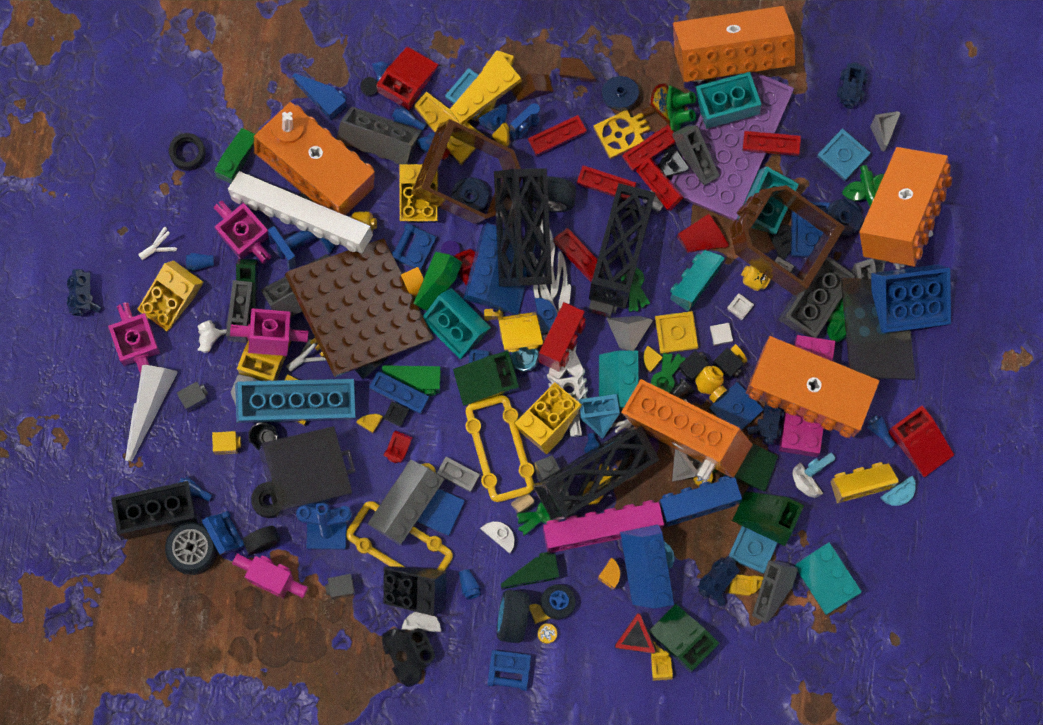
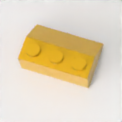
(863, 482)

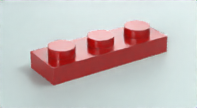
(557, 135)
(771, 143)
(649, 148)
(602, 181)
(659, 183)
(576, 252)

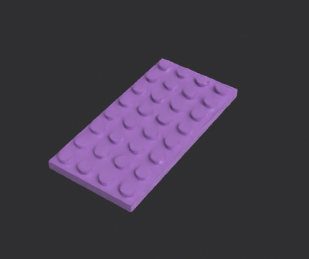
(725, 143)

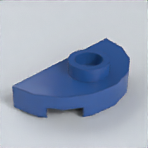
(494, 118)
(546, 314)

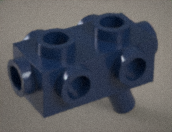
(850, 91)
(79, 297)
(769, 425)
(718, 578)

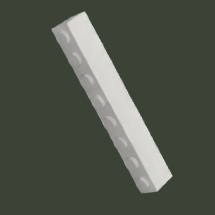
(300, 212)

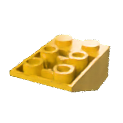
(413, 207)
(170, 294)
(520, 331)
(260, 366)
(548, 418)

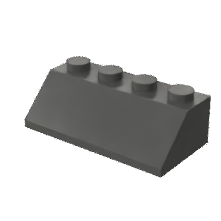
(378, 135)
(281, 297)
(812, 307)
(405, 502)

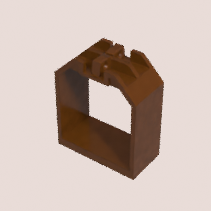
(432, 160)
(748, 214)

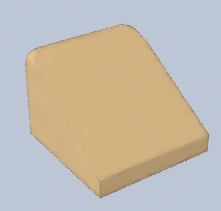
(522, 503)

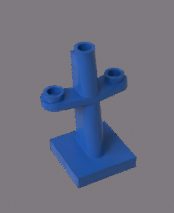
(290, 244)
(325, 527)

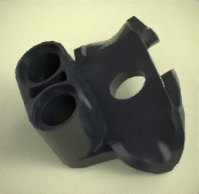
(411, 670)

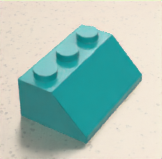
(728, 100)
(773, 211)
(696, 279)
(455, 323)
(618, 375)
(827, 578)

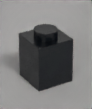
(729, 364)
(693, 365)

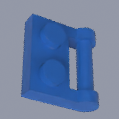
(525, 120)
(419, 249)
(217, 529)
(509, 663)

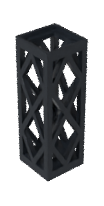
(520, 208)
(609, 290)
(637, 444)

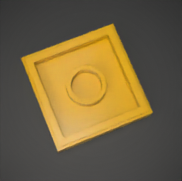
(676, 332)

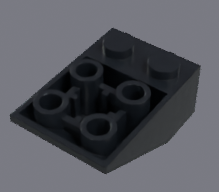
(415, 589)

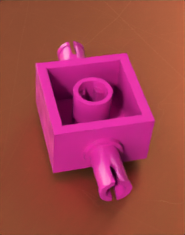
(243, 220)
(269, 332)
(123, 334)
(269, 577)

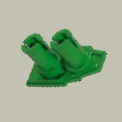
(675, 104)

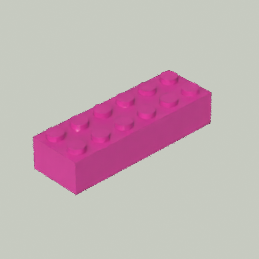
(797, 434)
(600, 528)

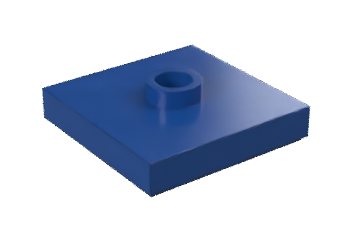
(736, 407)

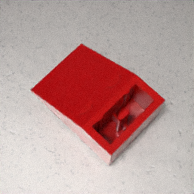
(406, 77)
(921, 441)

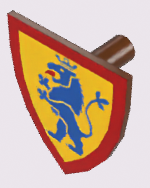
(658, 103)

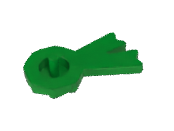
(636, 291)
(664, 378)
(532, 519)

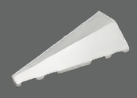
(151, 392)

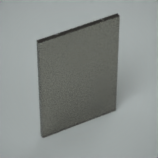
(868, 348)

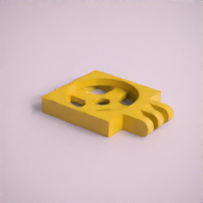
(634, 127)

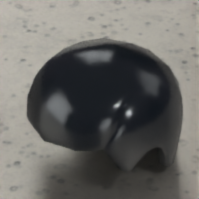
(262, 433)

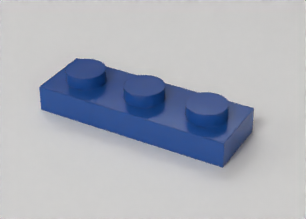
(399, 392)

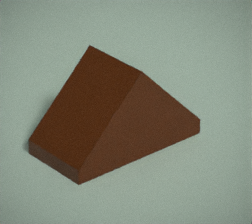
(533, 86)

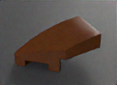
(575, 69)

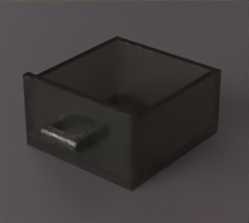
(306, 471)

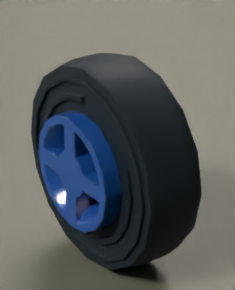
(561, 595)

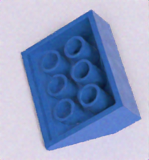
(484, 280)
(912, 297)

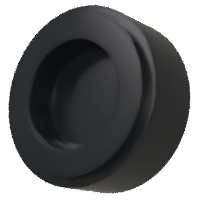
(369, 87)

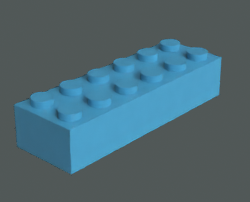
(294, 400)

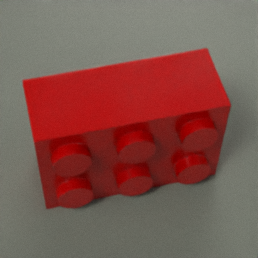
(562, 337)

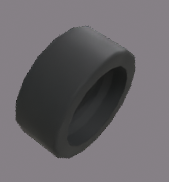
(187, 137)

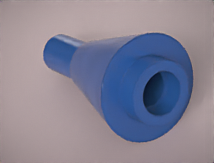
(403, 116)
(878, 426)
(196, 490)

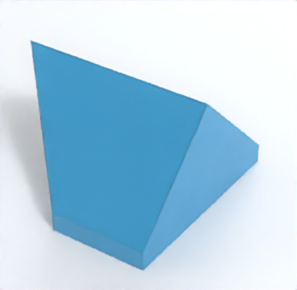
(599, 412)

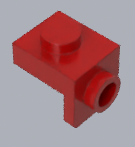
(398, 447)

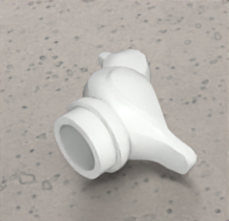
(208, 335)

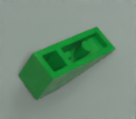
(235, 156)
(438, 279)
(421, 378)

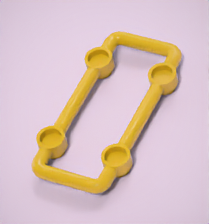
(489, 480)
(365, 546)

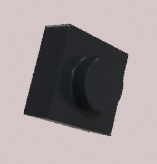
(396, 414)

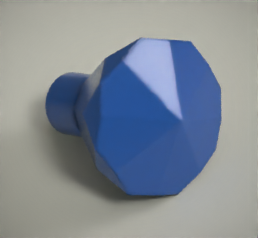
(379, 68)
(425, 142)
(591, 443)

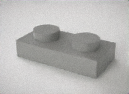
(458, 474)

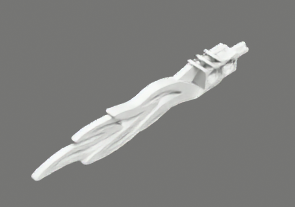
(573, 366)

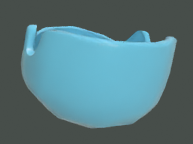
(525, 359)

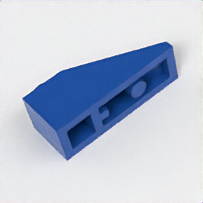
(323, 96)

